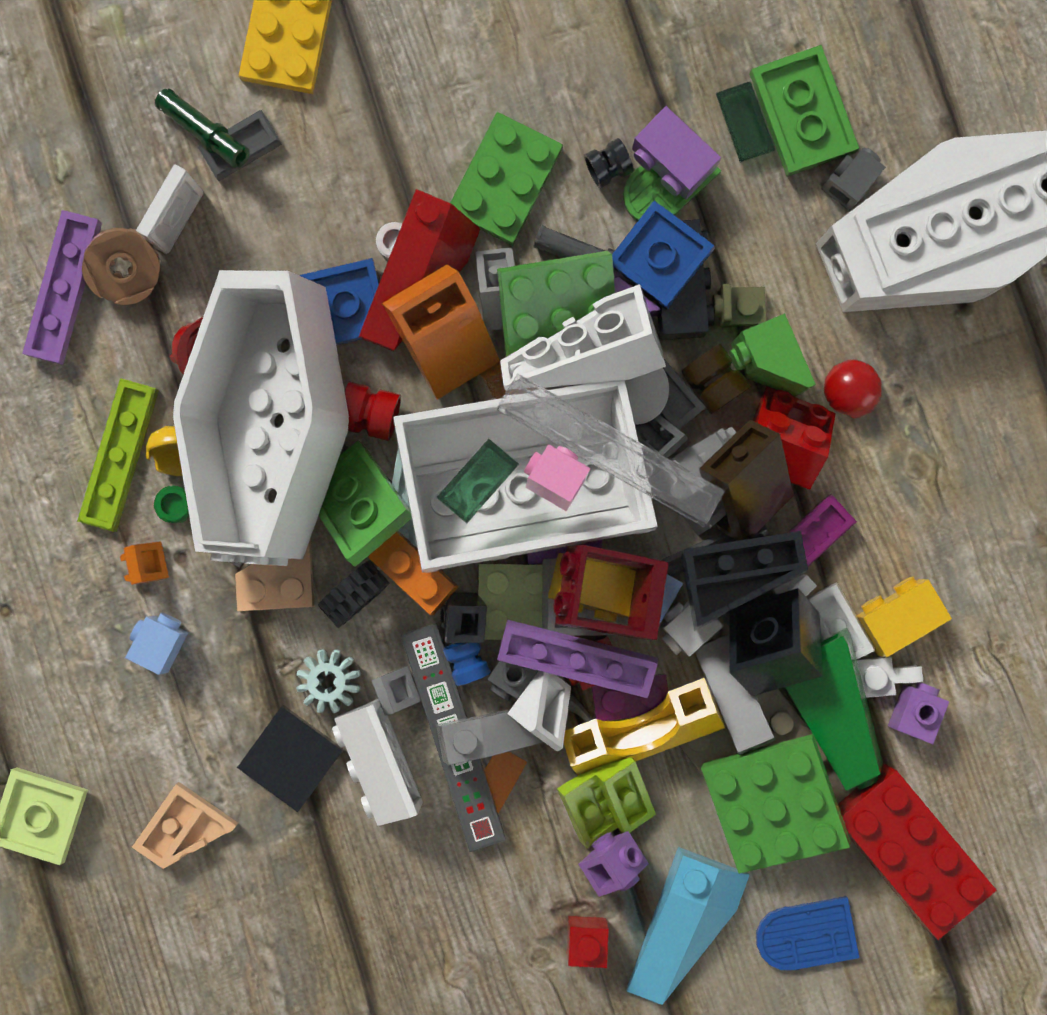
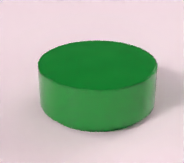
(171, 504)

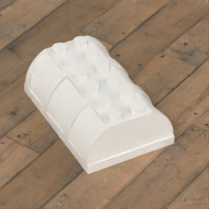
(514, 519)

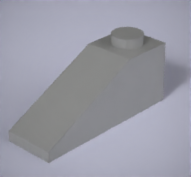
(482, 737)

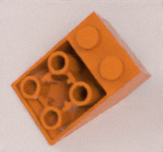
(442, 330)

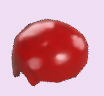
(853, 388)

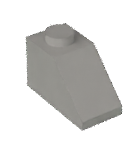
(487, 265)

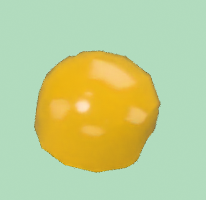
(164, 449)

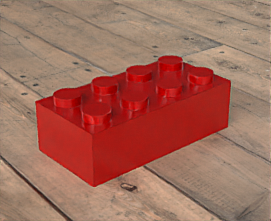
(914, 853)

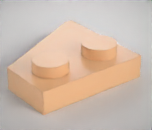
(276, 586)
(181, 827)

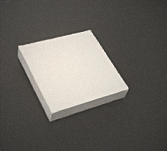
(170, 209)

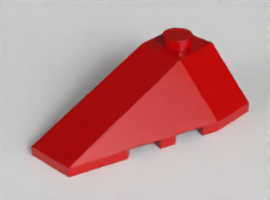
(429, 238)

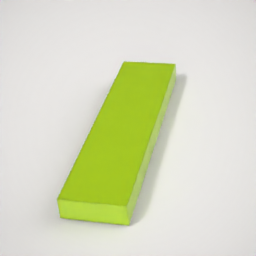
(118, 455)

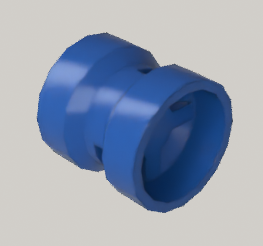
(467, 663)

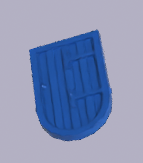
(808, 935)

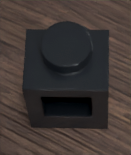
(464, 618)

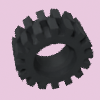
(353, 594)

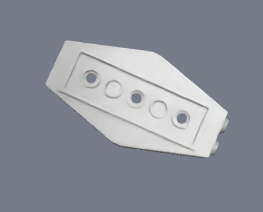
(948, 251)
(229, 410)

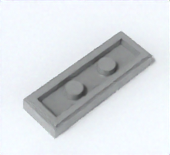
(739, 709)

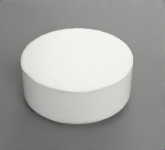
(386, 238)

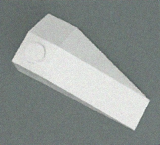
(603, 346)

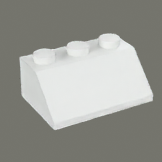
(377, 764)

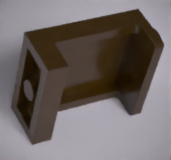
(754, 479)

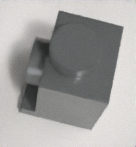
(853, 178)

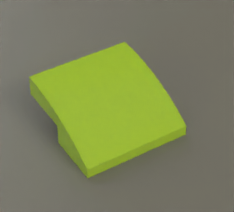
(606, 800)

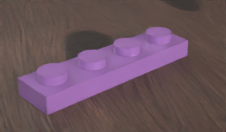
(61, 289)
(577, 658)

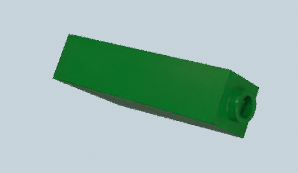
(840, 714)

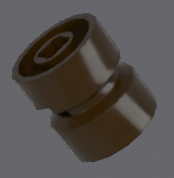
(715, 378)

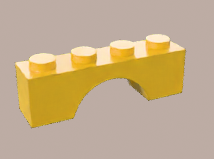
(680, 718)

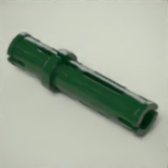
(213, 136)

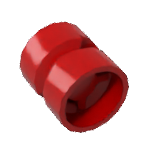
(371, 410)

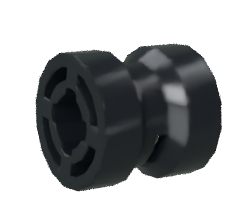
(608, 163)

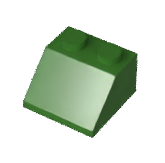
(772, 357)

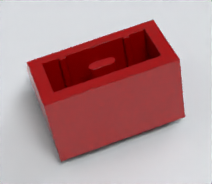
(803, 430)

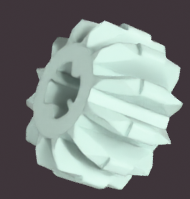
(315, 679)

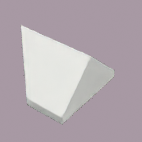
(544, 708)

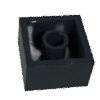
(775, 642)

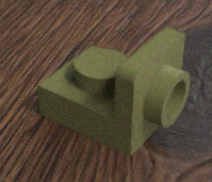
(739, 306)

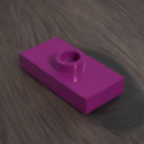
(823, 527)

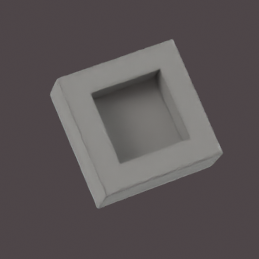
(396, 690)

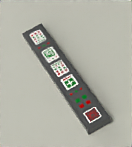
(441, 705)

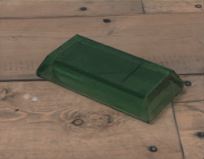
(745, 121)
(477, 481)

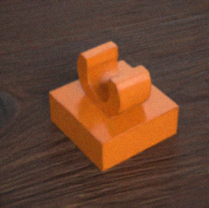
(145, 563)

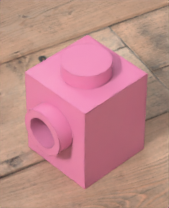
(556, 475)

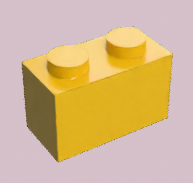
(604, 589)
(903, 616)

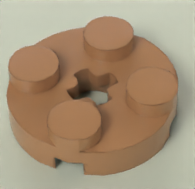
(112, 285)

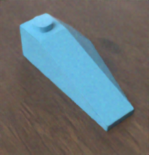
(689, 915)

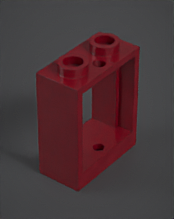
(646, 595)

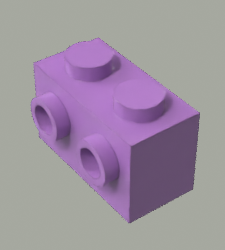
(675, 153)

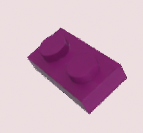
(615, 705)

